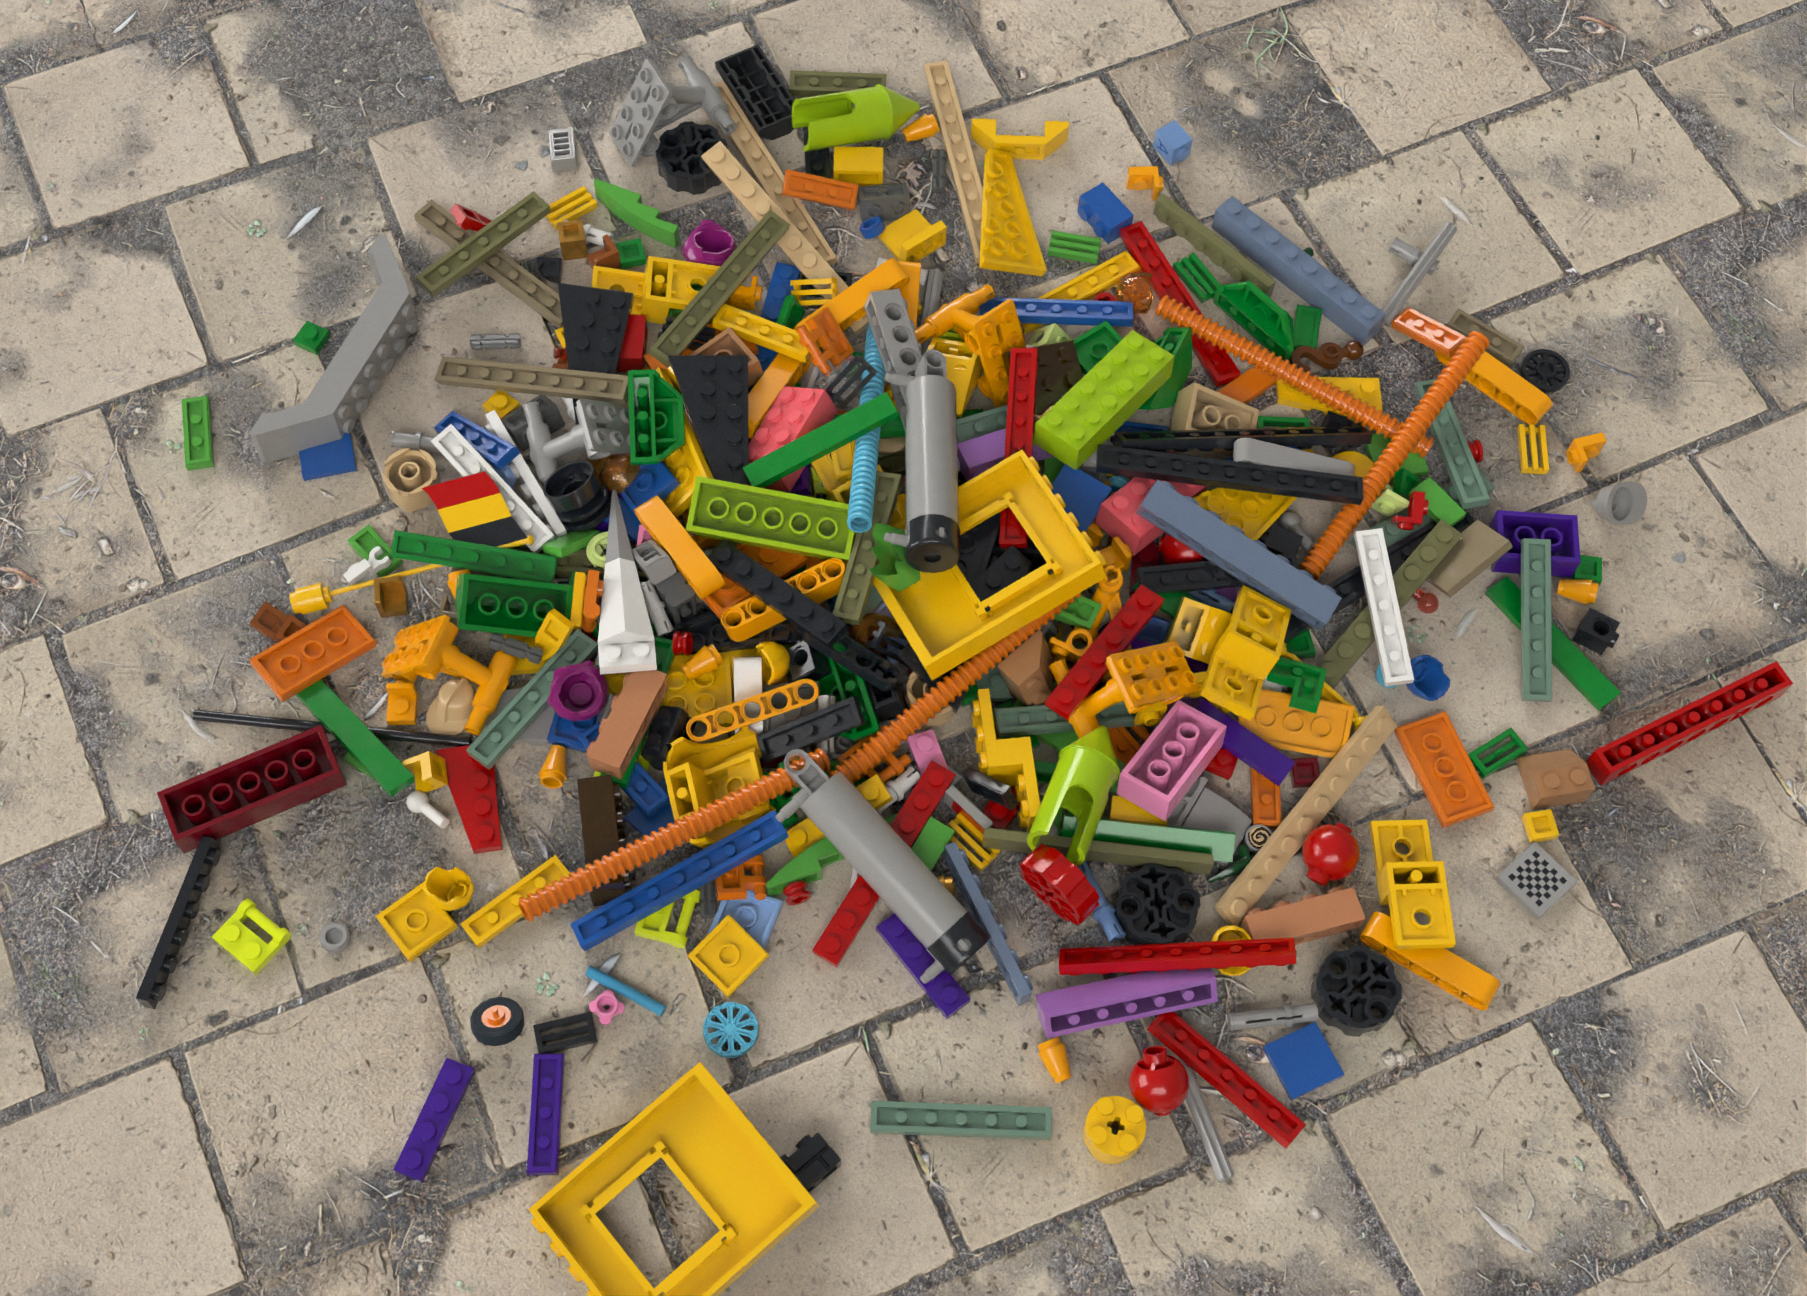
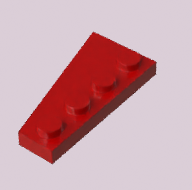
(475, 798)

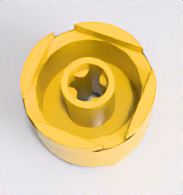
(1130, 1126)

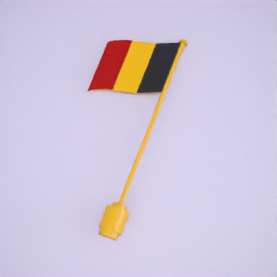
(471, 513)

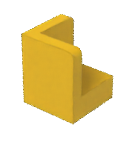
(428, 771)

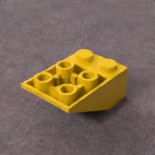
(962, 369)
(1198, 628)

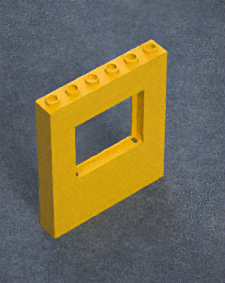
(942, 609)
(719, 1163)

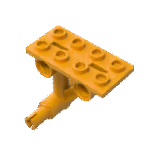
(984, 335)
(1108, 596)
(428, 649)
(1138, 679)

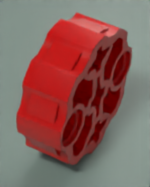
(1059, 884)

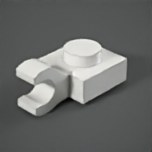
(367, 570)

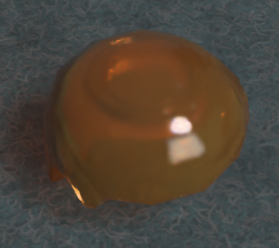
(619, 473)

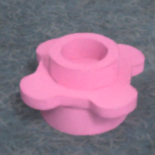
(603, 999)

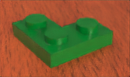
(1303, 678)

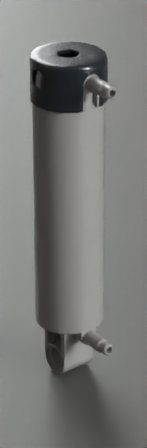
(932, 506)
(886, 865)

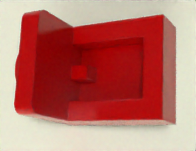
(1416, 509)

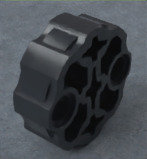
(681, 160)
(1132, 893)
(1384, 997)

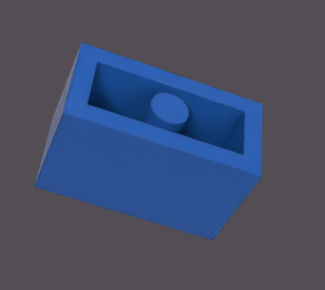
(1104, 212)

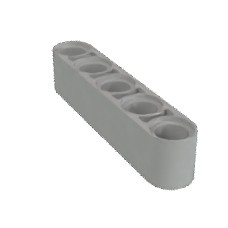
(1270, 454)

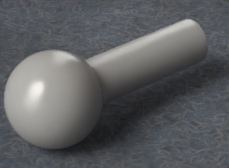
(1291, 521)

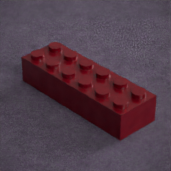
(251, 788)

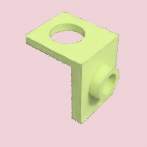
(1052, 335)
(1389, 502)

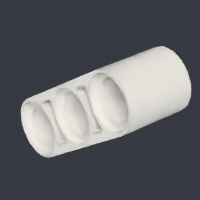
(748, 684)

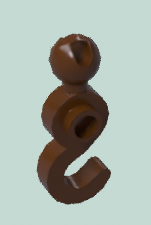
(1328, 356)

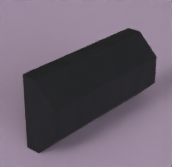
(758, 91)

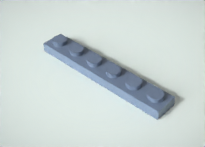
(983, 911)

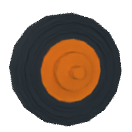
(497, 1021)

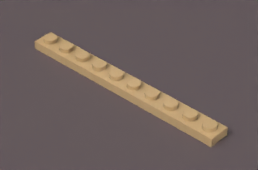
(957, 149)
(770, 176)
(757, 204)
(1305, 816)

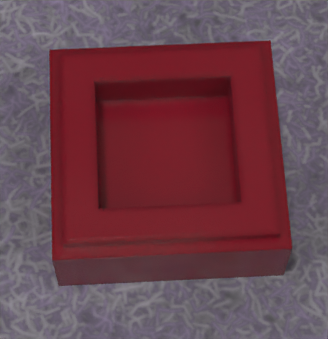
(1304, 772)

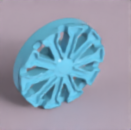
(730, 1030)

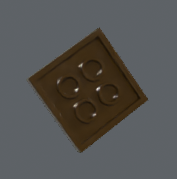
(1056, 373)

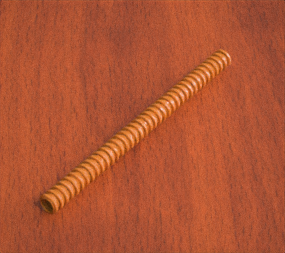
(1283, 370)
(1396, 453)
(938, 698)
(665, 839)

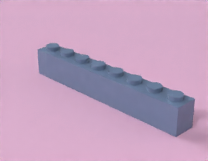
(1298, 270)
(1238, 554)

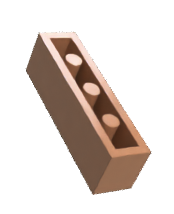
(627, 722)
(1307, 919)

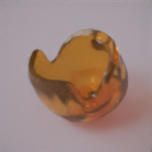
(1134, 288)
(863, 632)

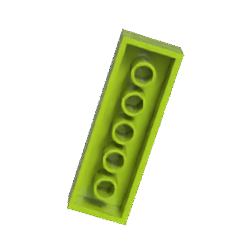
(1103, 399)
(770, 519)

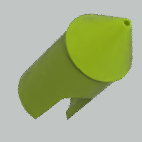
(835, 123)
(1081, 786)

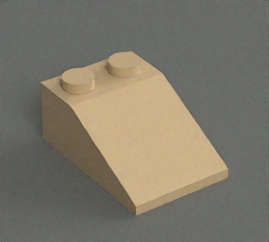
(1209, 410)

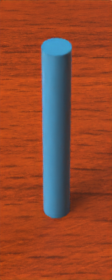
(626, 990)

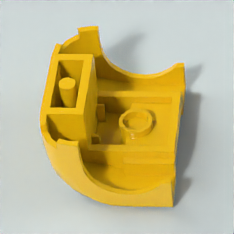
(708, 771)

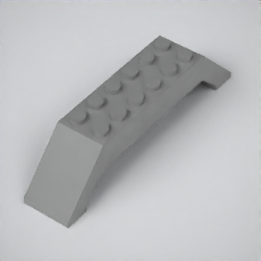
(353, 371)

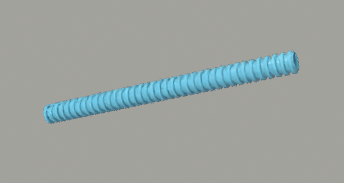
(866, 448)

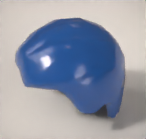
(1429, 678)

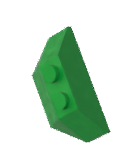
(1258, 316)
(1179, 343)
(654, 417)
(844, 685)

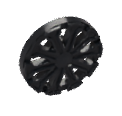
(1545, 370)

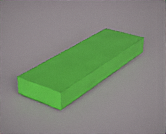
(197, 433)

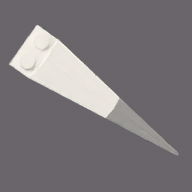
(624, 626)

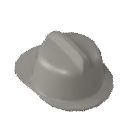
(1621, 503)

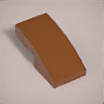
(275, 623)

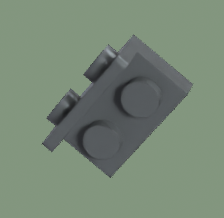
(884, 201)
(517, 424)

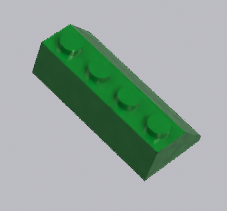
(508, 604)

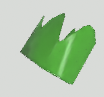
(892, 571)

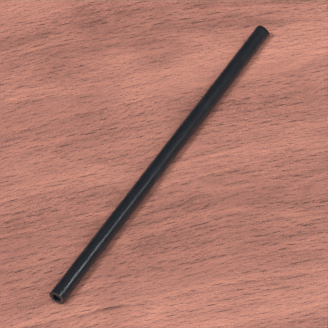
(304, 725)

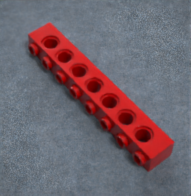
(1688, 723)

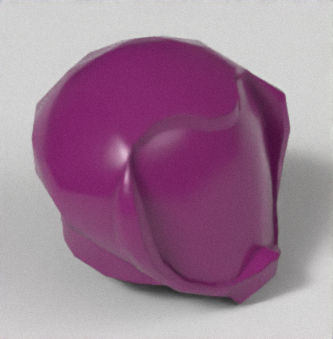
(709, 244)
(578, 691)

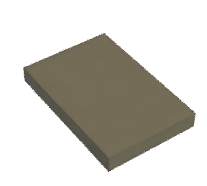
(1469, 558)

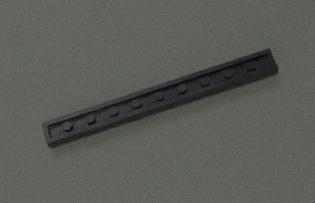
(1224, 438)
(1229, 474)
(1351, 585)

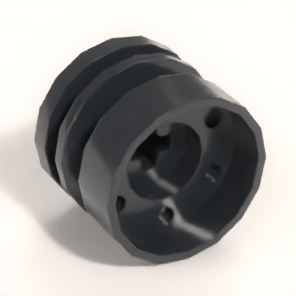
(578, 496)

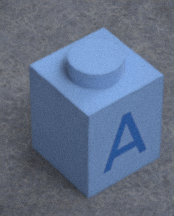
(1172, 143)

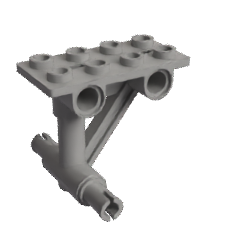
(656, 104)
(601, 431)

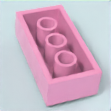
(1171, 760)

